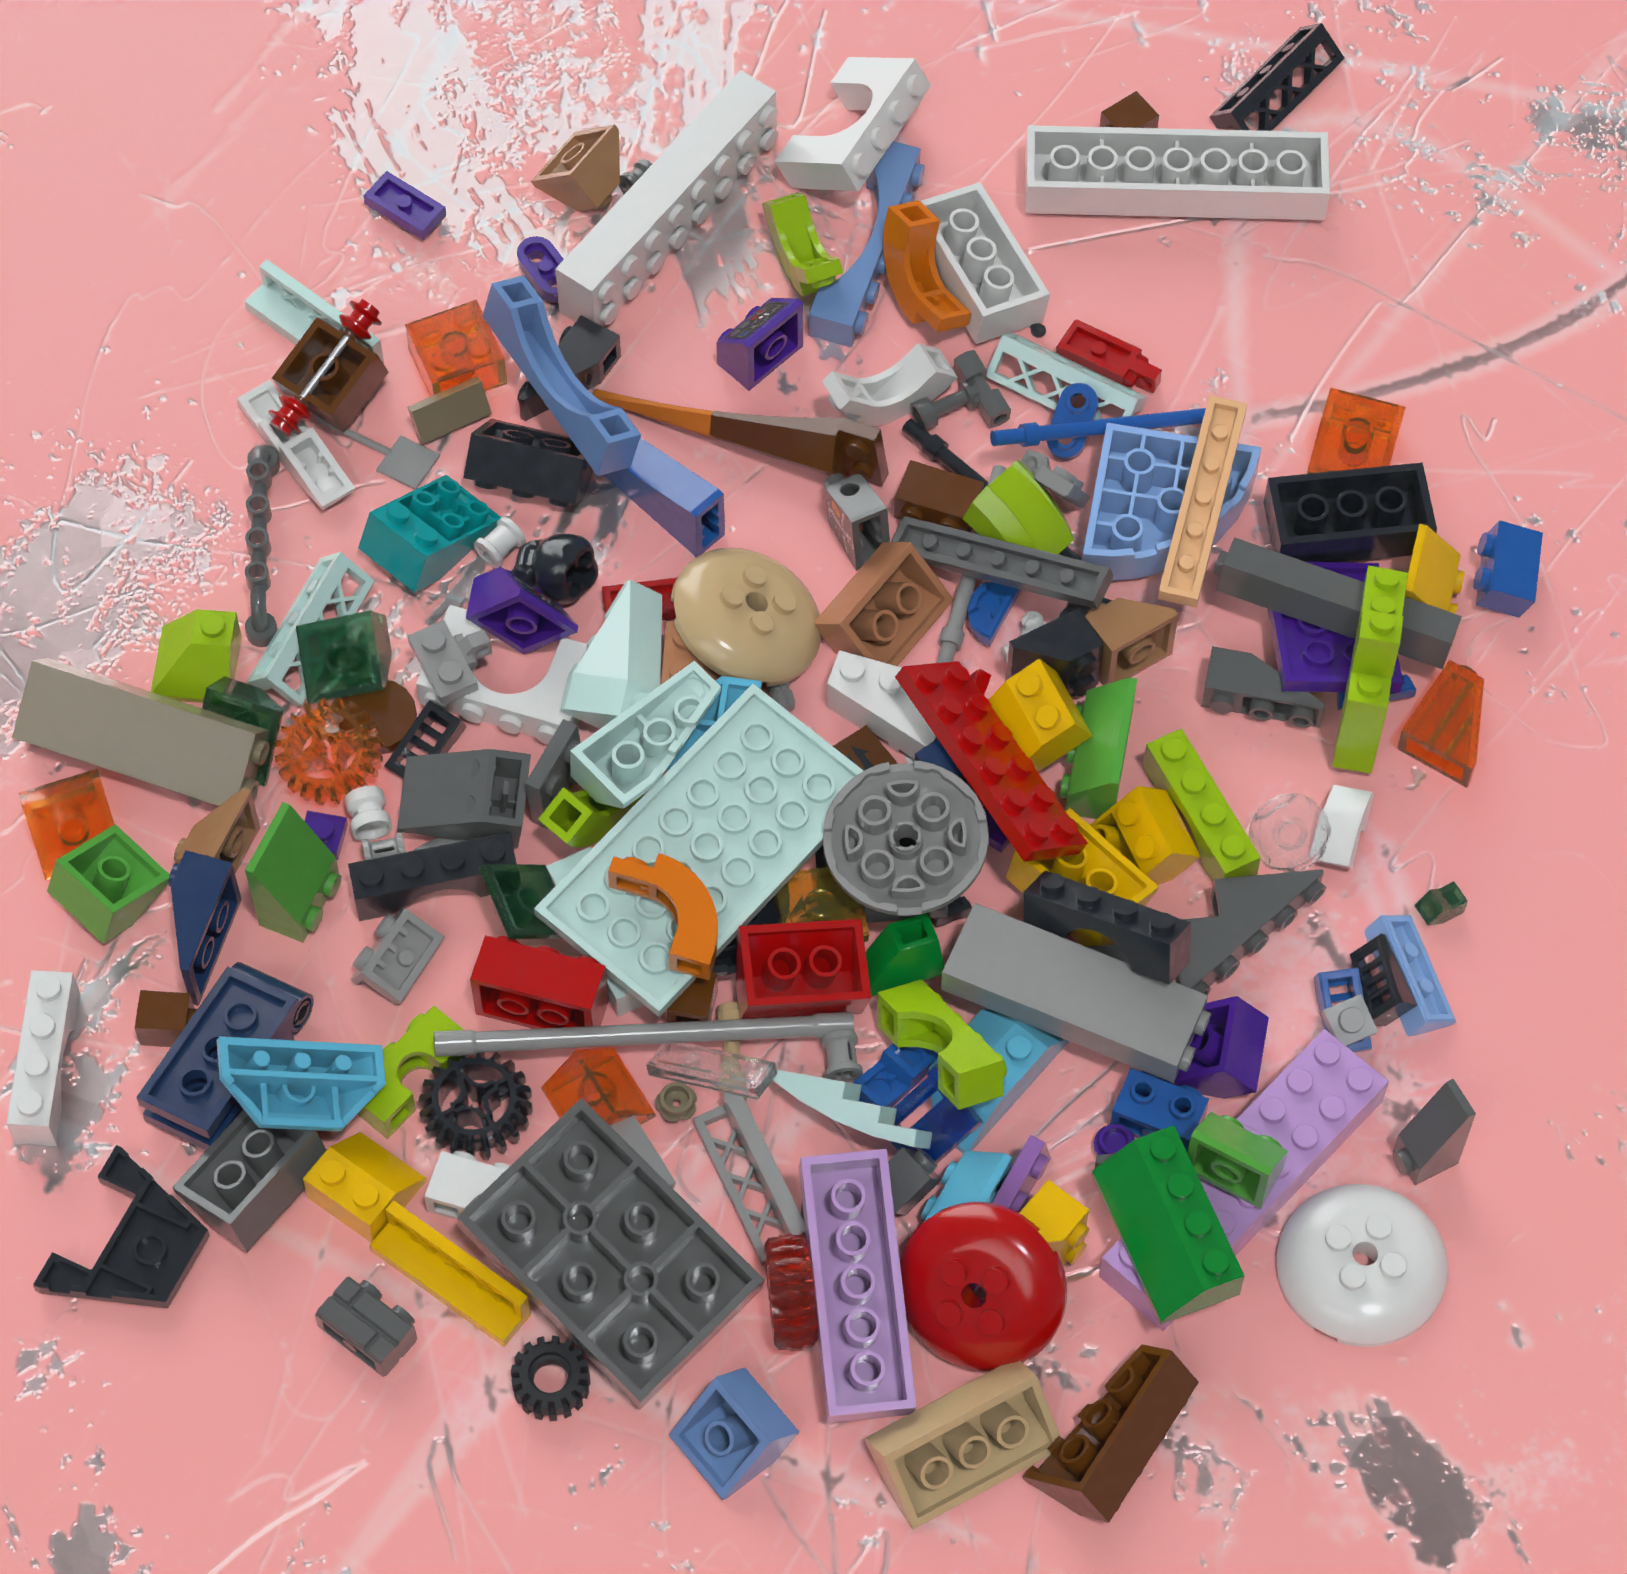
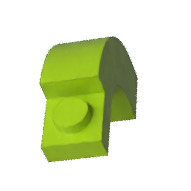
(799, 245)
(580, 819)

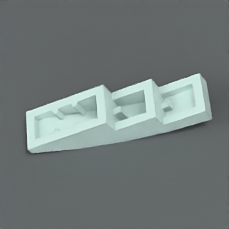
(841, 1103)

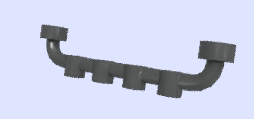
(262, 466)

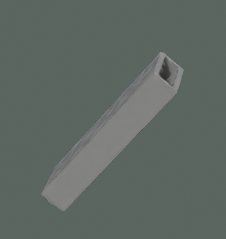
(1075, 993)

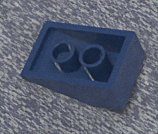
(204, 909)

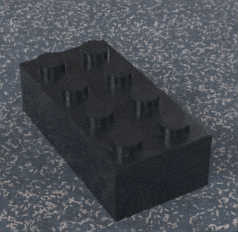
(1348, 513)

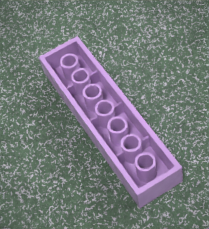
(1311, 1114)

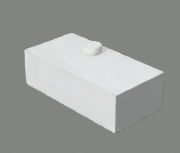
(985, 264)

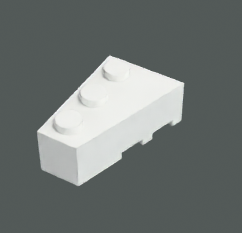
(871, 696)

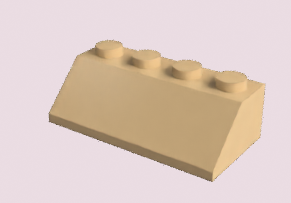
(964, 1442)

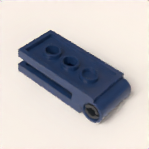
(186, 1088)

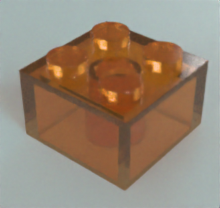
(456, 348)

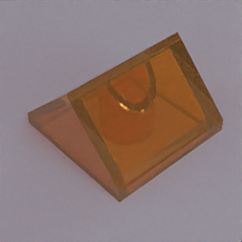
(601, 1082)

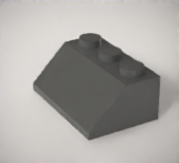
(249, 1178)

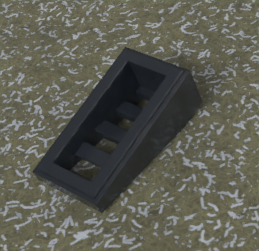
(445, 741)
(1401, 994)

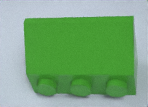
(1100, 759)

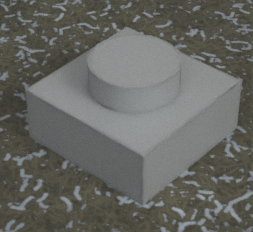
(1350, 1021)

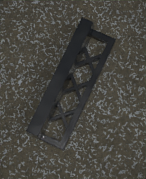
(1280, 69)

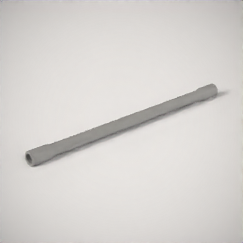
(471, 1042)

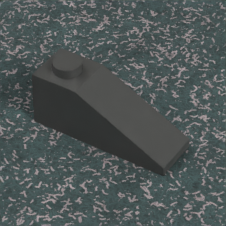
(1435, 1135)

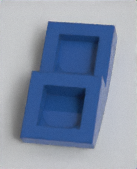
(894, 1075)

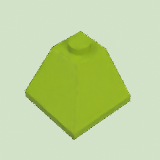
(196, 654)

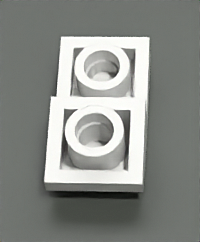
(1348, 817)

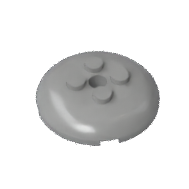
(899, 803)

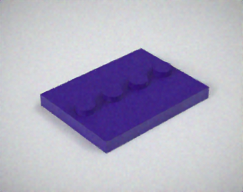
(1313, 656)

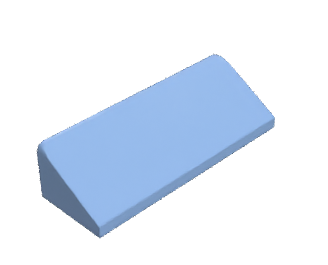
(1433, 1008)

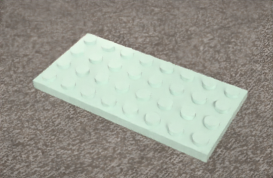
(732, 810)

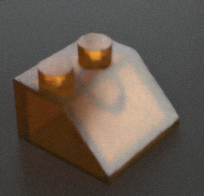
(1355, 433)
(65, 815)

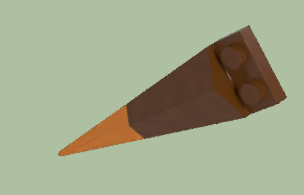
(811, 443)

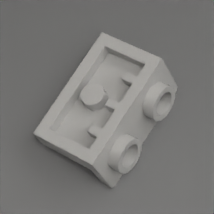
(397, 955)

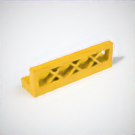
(451, 1275)

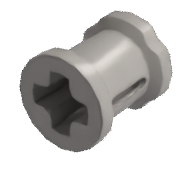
(383, 847)
(841, 1055)

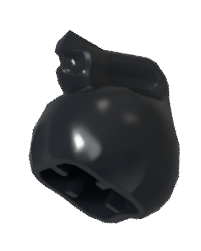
(558, 566)

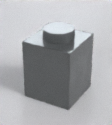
(911, 1178)

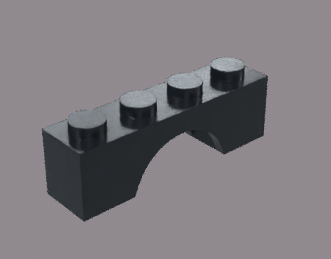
(394, 880)
(1150, 939)

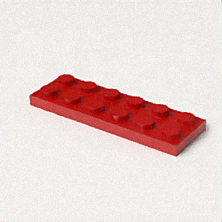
(991, 761)

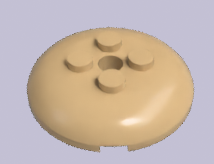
(721, 629)

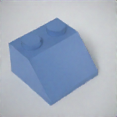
(733, 1432)

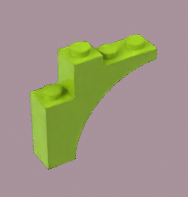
(1371, 670)

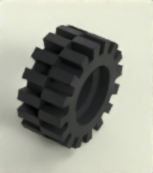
(547, 1353)

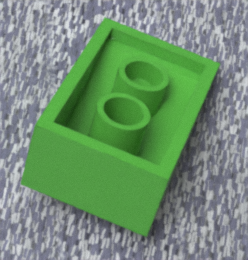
(291, 876)

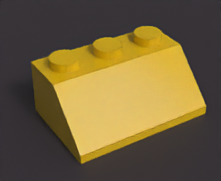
(1096, 866)

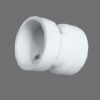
(368, 813)

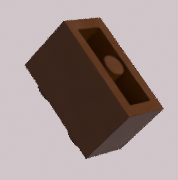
(935, 496)

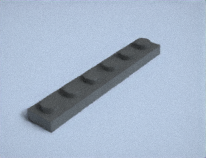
(1007, 563)

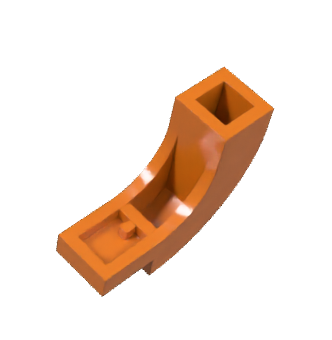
(912, 269)
(687, 901)

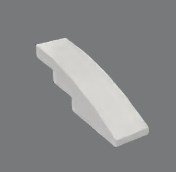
(300, 454)

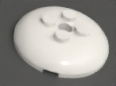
(1352, 1300)

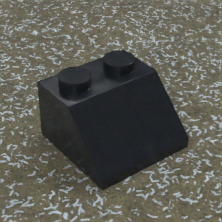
(1066, 646)

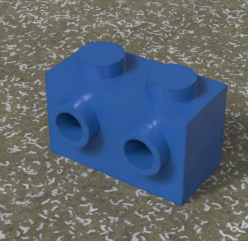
(1508, 568)
(1153, 1104)

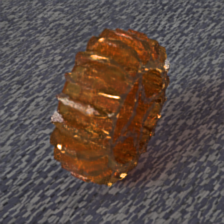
(299, 762)

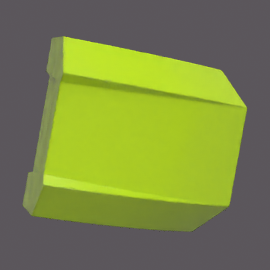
(1020, 512)

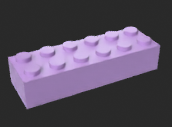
(857, 1286)

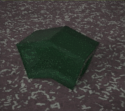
(1441, 904)

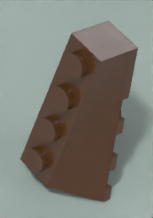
(1116, 1435)

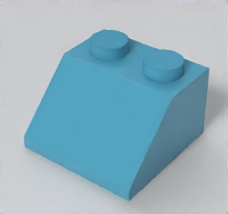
(972, 1179)

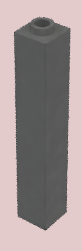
(1327, 599)

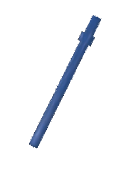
(1031, 433)

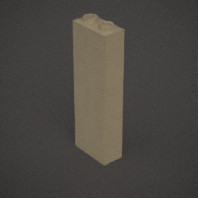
(139, 733)

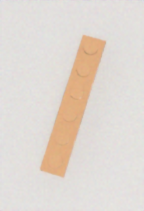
(1202, 501)

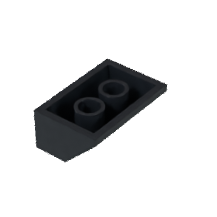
(527, 463)

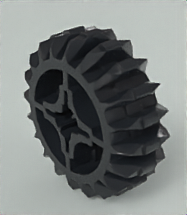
(501, 1084)

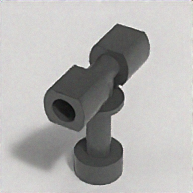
(972, 393)

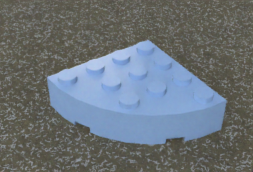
(1141, 495)

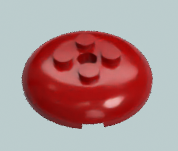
(1003, 1256)

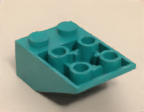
(426, 531)

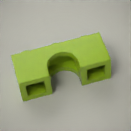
(411, 1052)

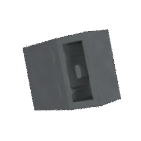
(464, 794)

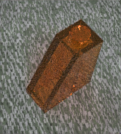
(1447, 724)

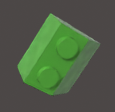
(107, 883)
(1236, 1158)

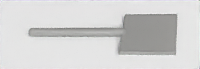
(404, 462)

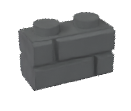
(367, 1325)

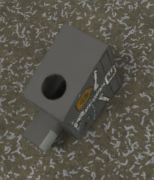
(848, 505)

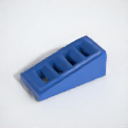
(1336, 978)

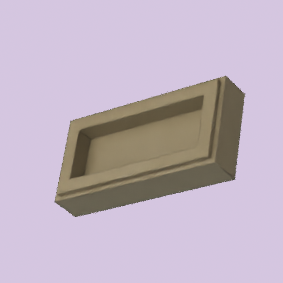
(449, 410)

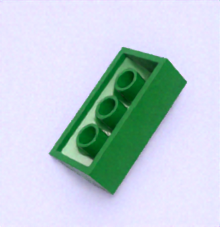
(1168, 1226)

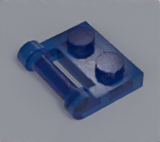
(944, 1120)

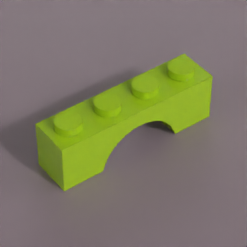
(1218, 833)
(966, 1064)

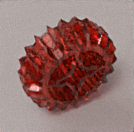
(790, 1292)

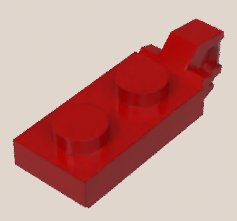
(1108, 356)

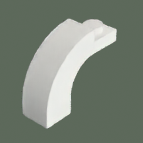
(889, 394)

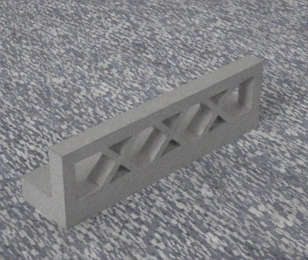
(761, 1164)

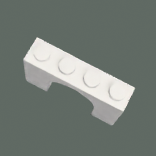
(844, 160)
(528, 712)

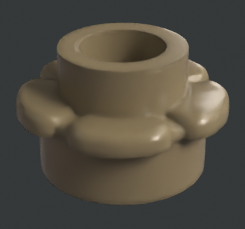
(671, 1093)

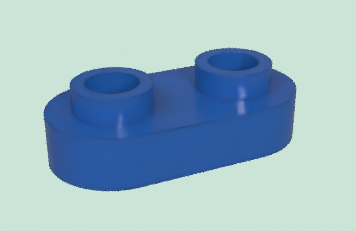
(1067, 413)

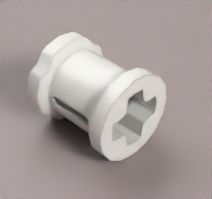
(499, 542)

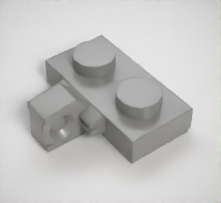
(1057, 481)
(449, 659)

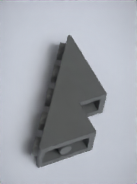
(1244, 916)

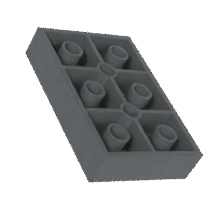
(610, 1253)

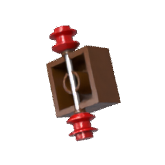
(329, 372)

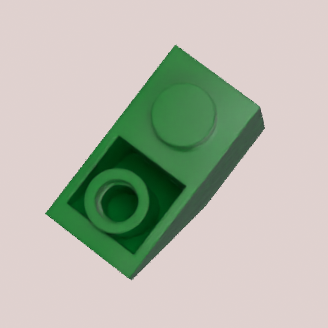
(904, 954)

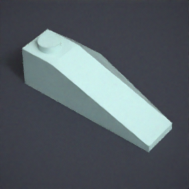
(619, 660)
(641, 742)

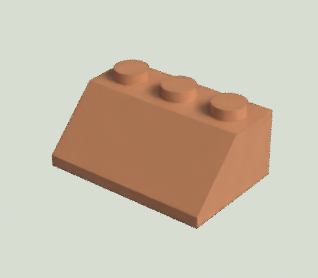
(885, 606)

